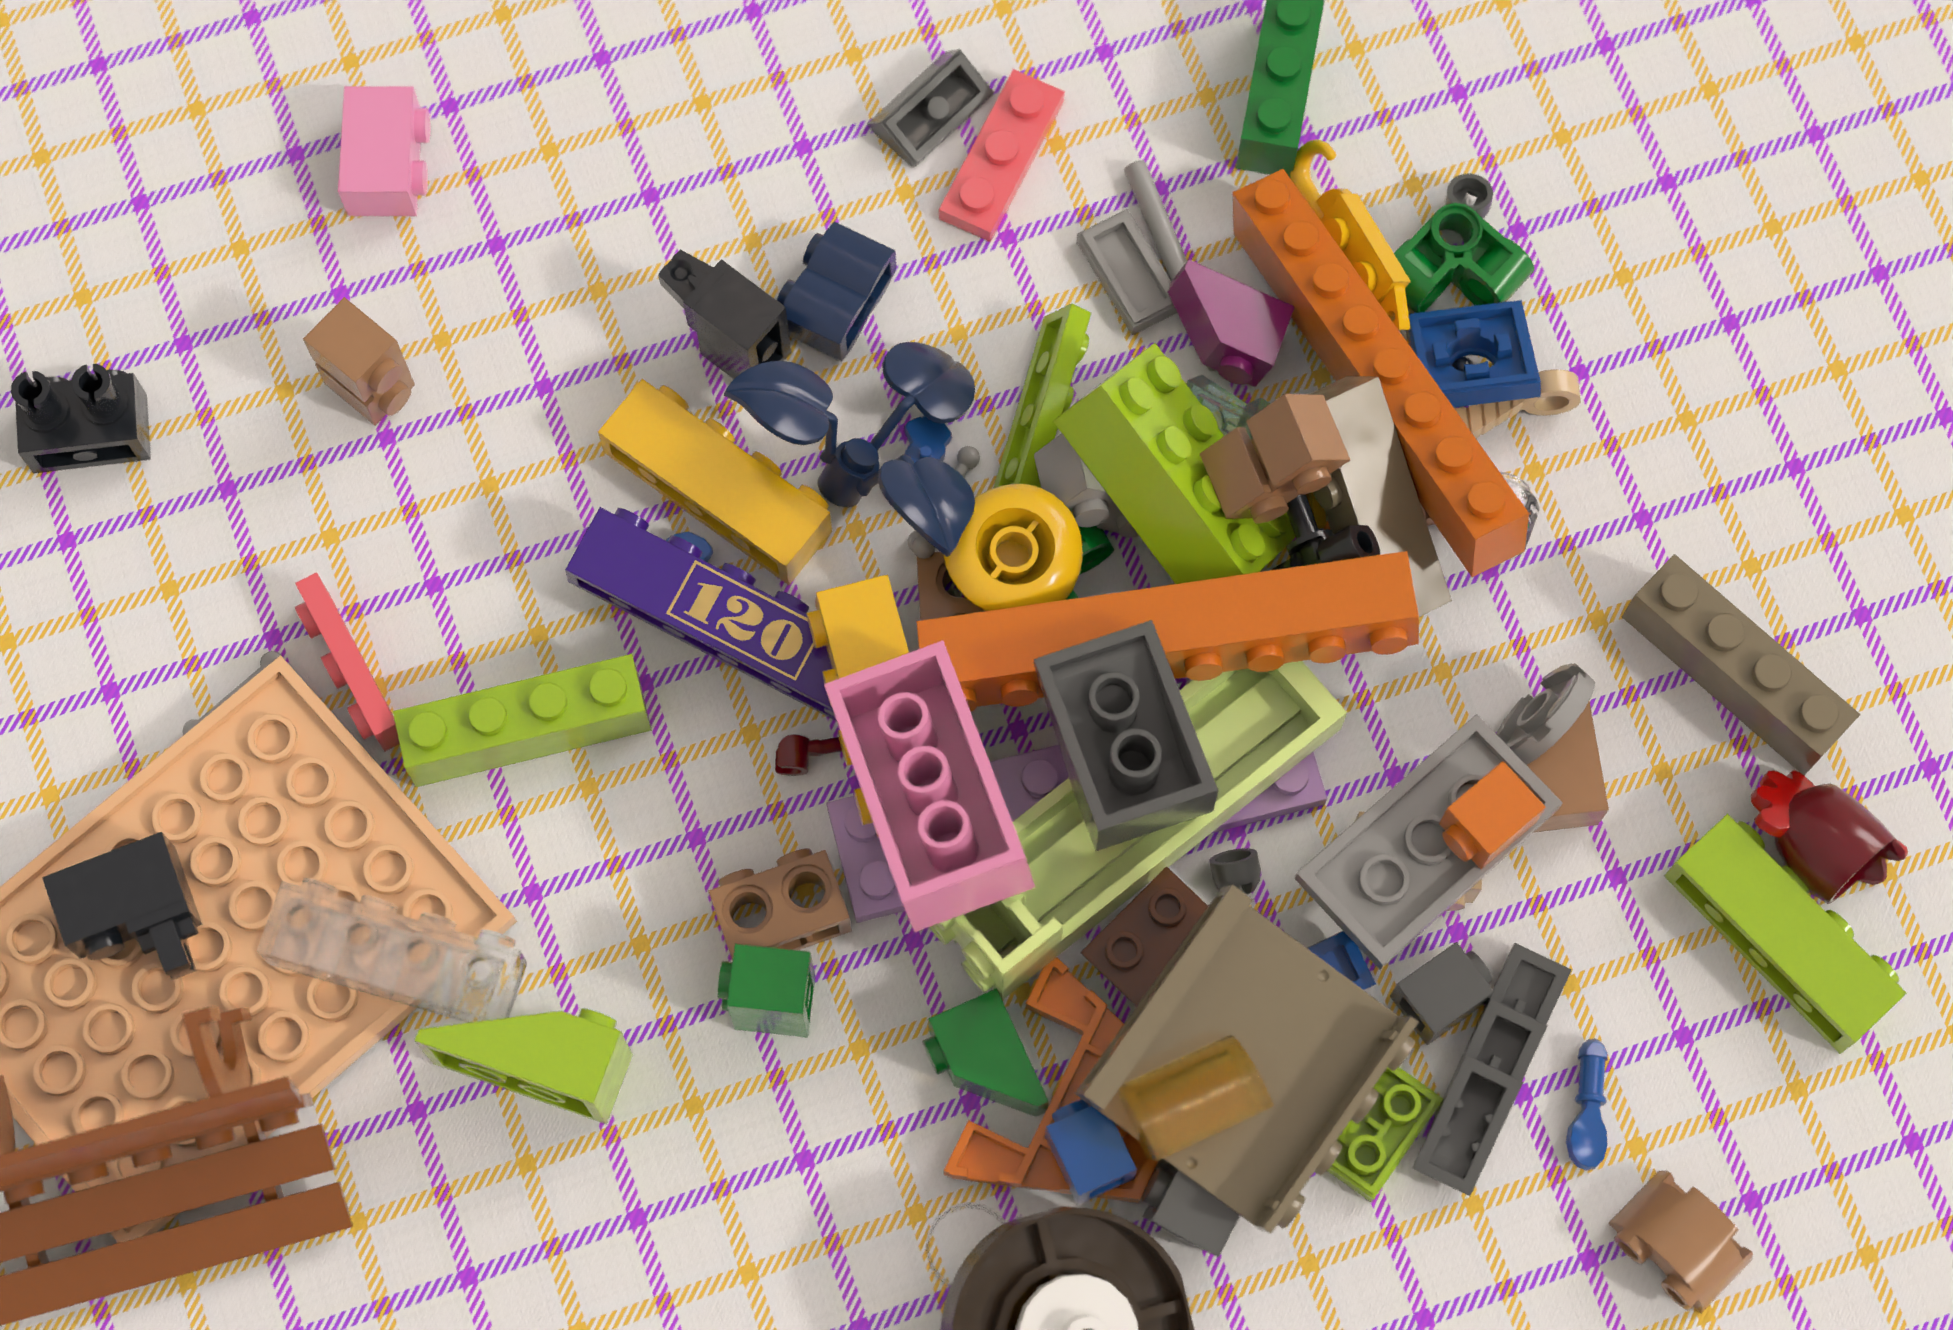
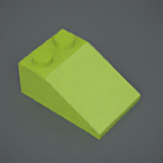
(543, 1056)

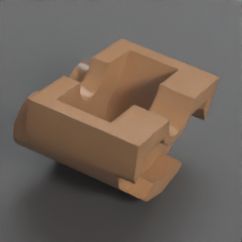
(1684, 1238)

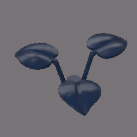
(925, 493)

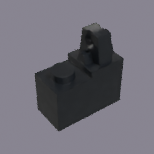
(732, 316)
(127, 896)

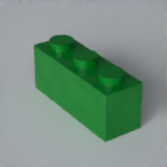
(1279, 86)

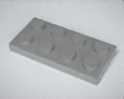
(1392, 867)

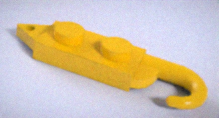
(1355, 234)

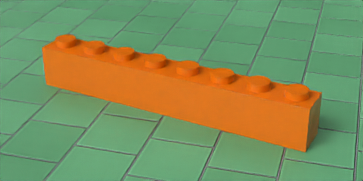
(1357, 338)
(1202, 625)

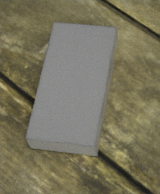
(1128, 271)

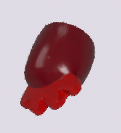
(1824, 834)

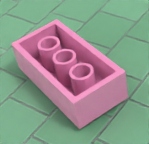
(929, 786)

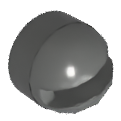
(1473, 185)
(1236, 868)

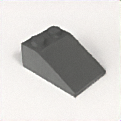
(1125, 736)

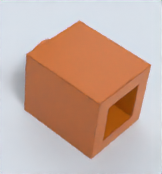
(1490, 816)

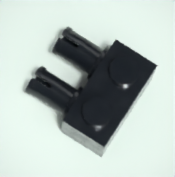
(81, 420)

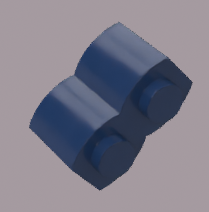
(837, 289)

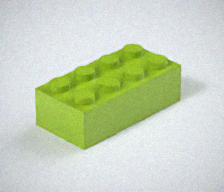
(1144, 447)

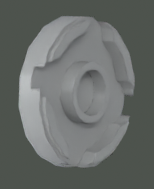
(1542, 720)

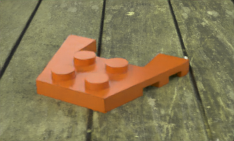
(997, 1160)

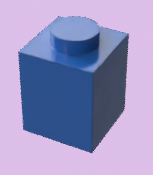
(1088, 1151)

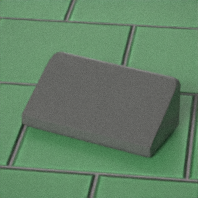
(931, 107)

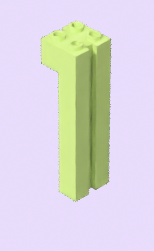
(1251, 736)

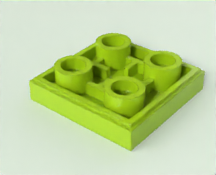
(1385, 1134)

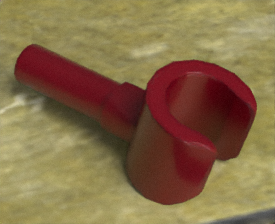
(794, 753)

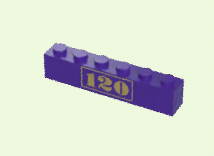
(702, 604)

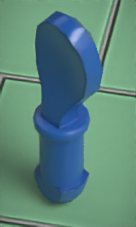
(1587, 1133)

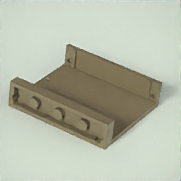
(1304, 1028)

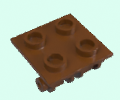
(1145, 935)

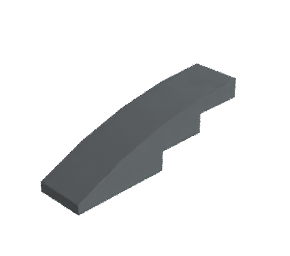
(1491, 1069)

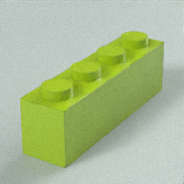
(522, 720)
(1786, 933)

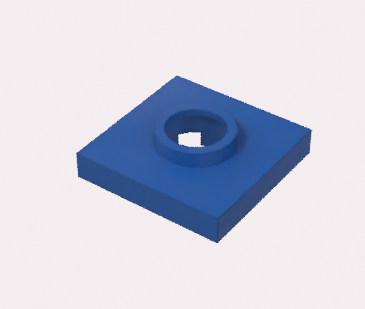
(1485, 330)

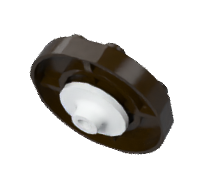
(1067, 1274)

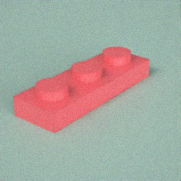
(1001, 155)
(346, 663)

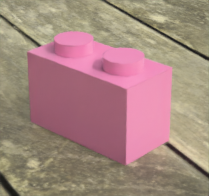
(382, 151)

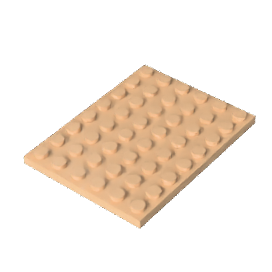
(248, 801)

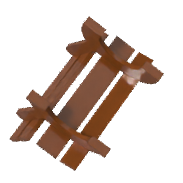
(166, 1191)

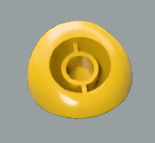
(1017, 549)

